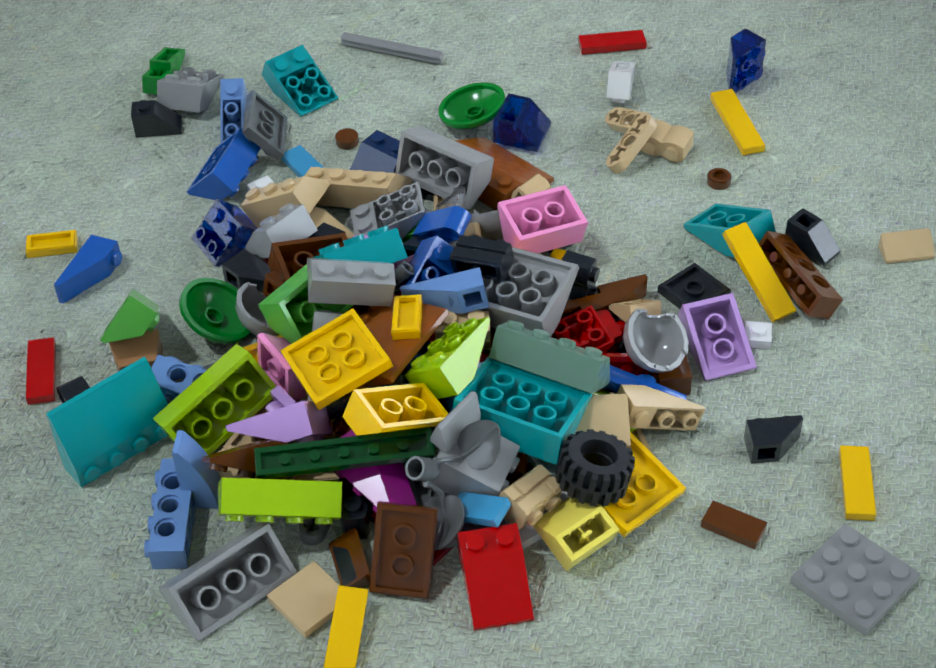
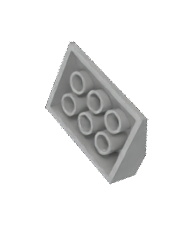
(532, 291)

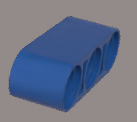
(445, 223)

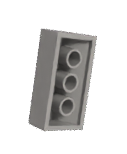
(443, 164)
(228, 580)

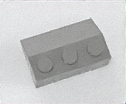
(350, 282)

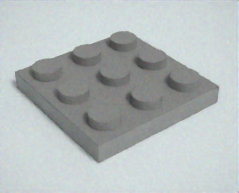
(854, 578)

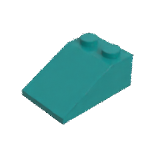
(720, 217)

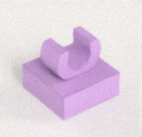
(280, 399)

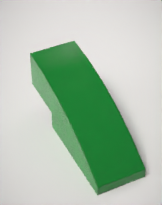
(161, 64)

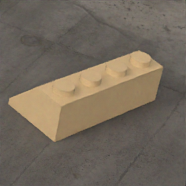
(356, 187)

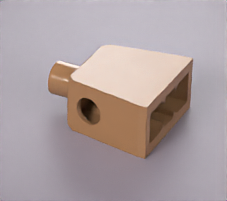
(132, 349)

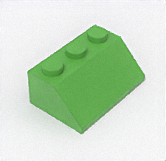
(289, 310)
(132, 318)

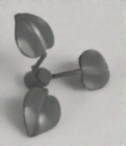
(481, 449)

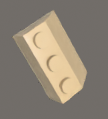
(268, 200)

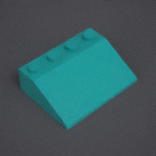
(527, 407)
(108, 422)

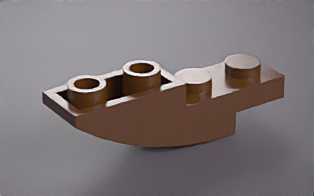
(609, 293)

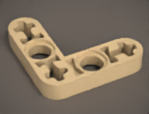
(637, 128)

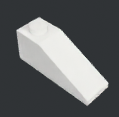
(620, 81)

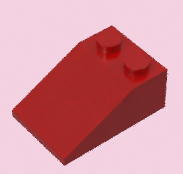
(495, 576)

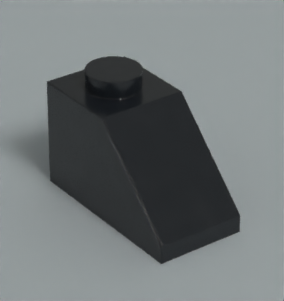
(154, 119)

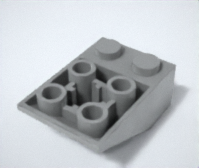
(188, 89)
(396, 210)

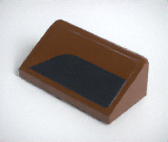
(350, 560)

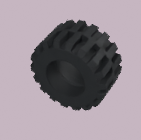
(594, 467)

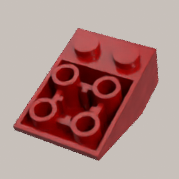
(585, 329)

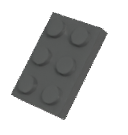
(265, 125)

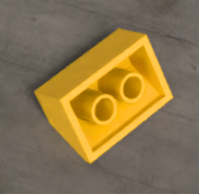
(393, 409)

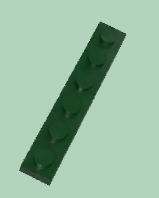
(342, 453)

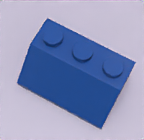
(225, 168)

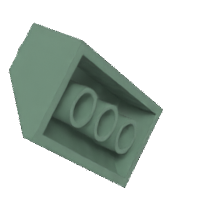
(550, 357)

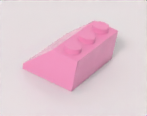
(542, 220)

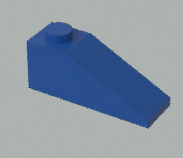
(89, 266)

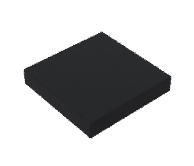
(691, 286)

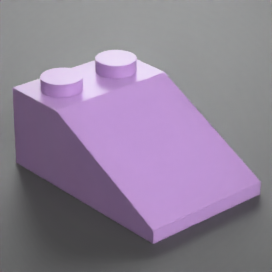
(717, 336)
(291, 423)

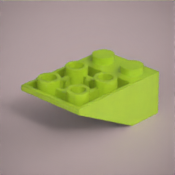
(451, 359)

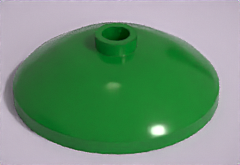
(471, 105)
(210, 310)

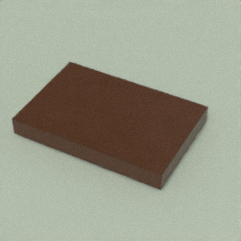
(403, 549)

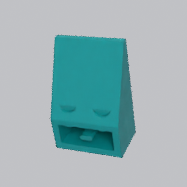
(298, 81)
(380, 246)

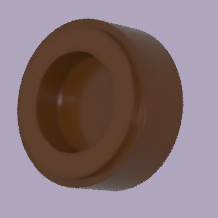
(347, 138)
(719, 178)

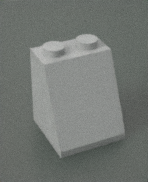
(460, 477)

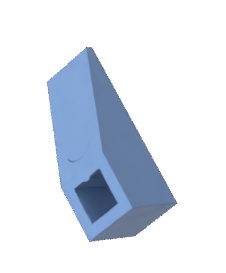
(232, 106)
(455, 292)

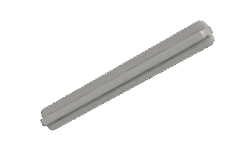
(392, 48)

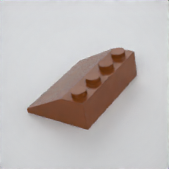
(507, 171)
(401, 352)

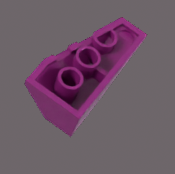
(379, 482)

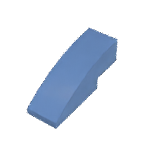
(194, 473)

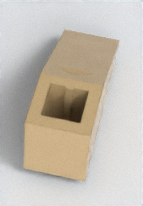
(660, 410)

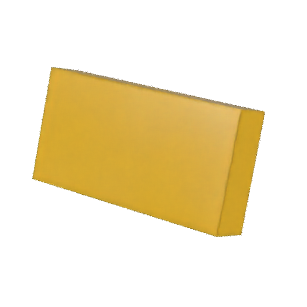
(51, 243)
(407, 317)

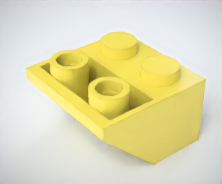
(575, 531)

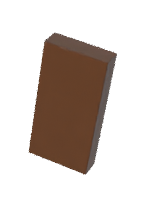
(734, 524)

